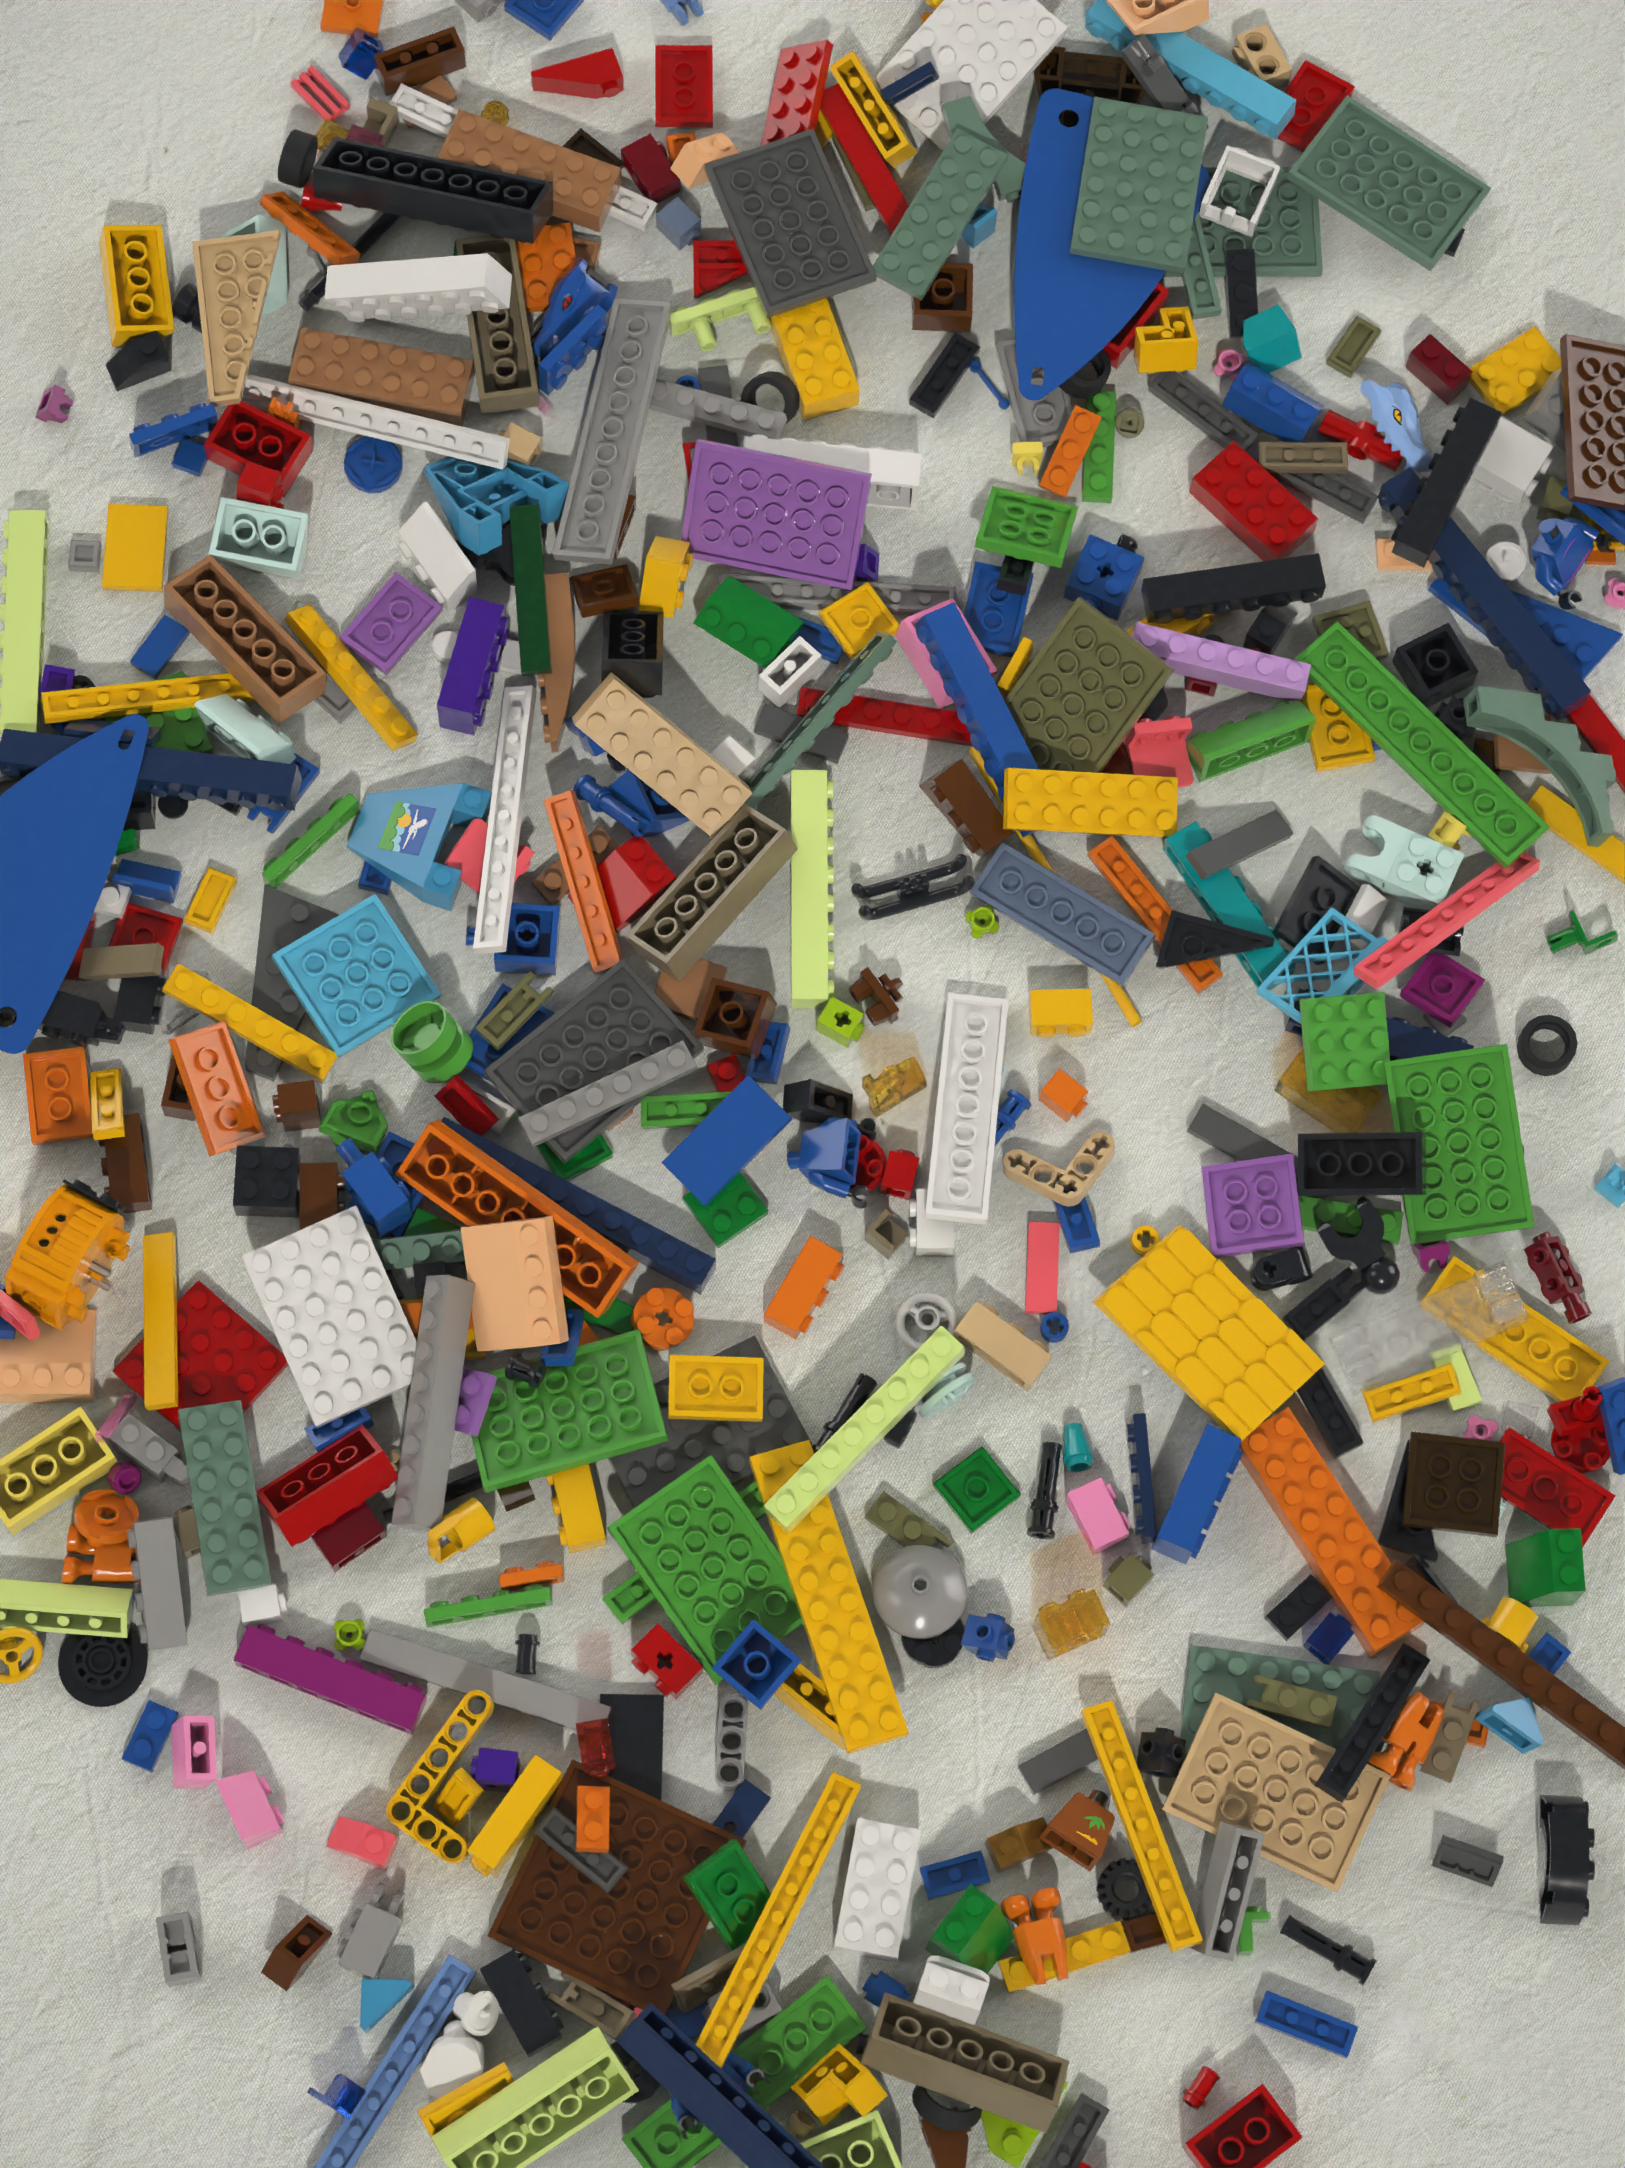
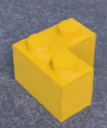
(1168, 345)
(664, 570)
(836, 2083)

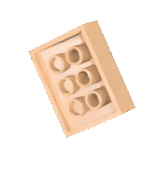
(1160, 15)
(516, 1284)
(51, 1367)

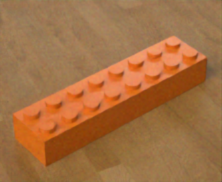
(486, 1192)
(1326, 1529)

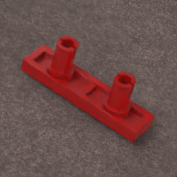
(1577, 1413)

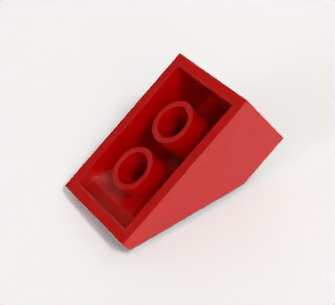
(633, 881)

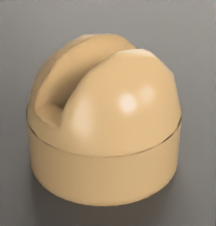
(801, 2124)

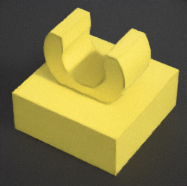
(1026, 454)
(1448, 831)

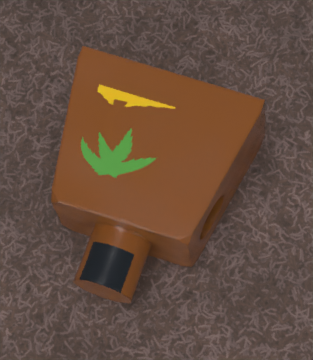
(1081, 1829)

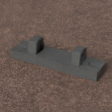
(1156, 77)

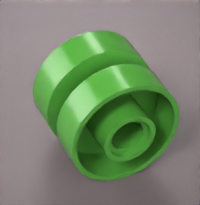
(431, 1042)

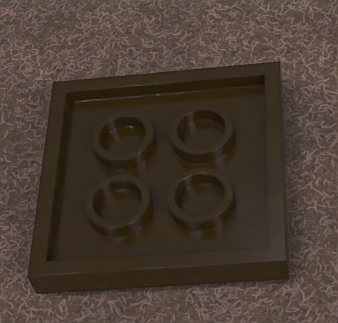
(1453, 1484)

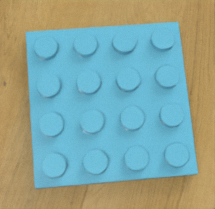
(355, 975)

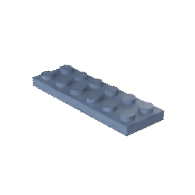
(1062, 914)

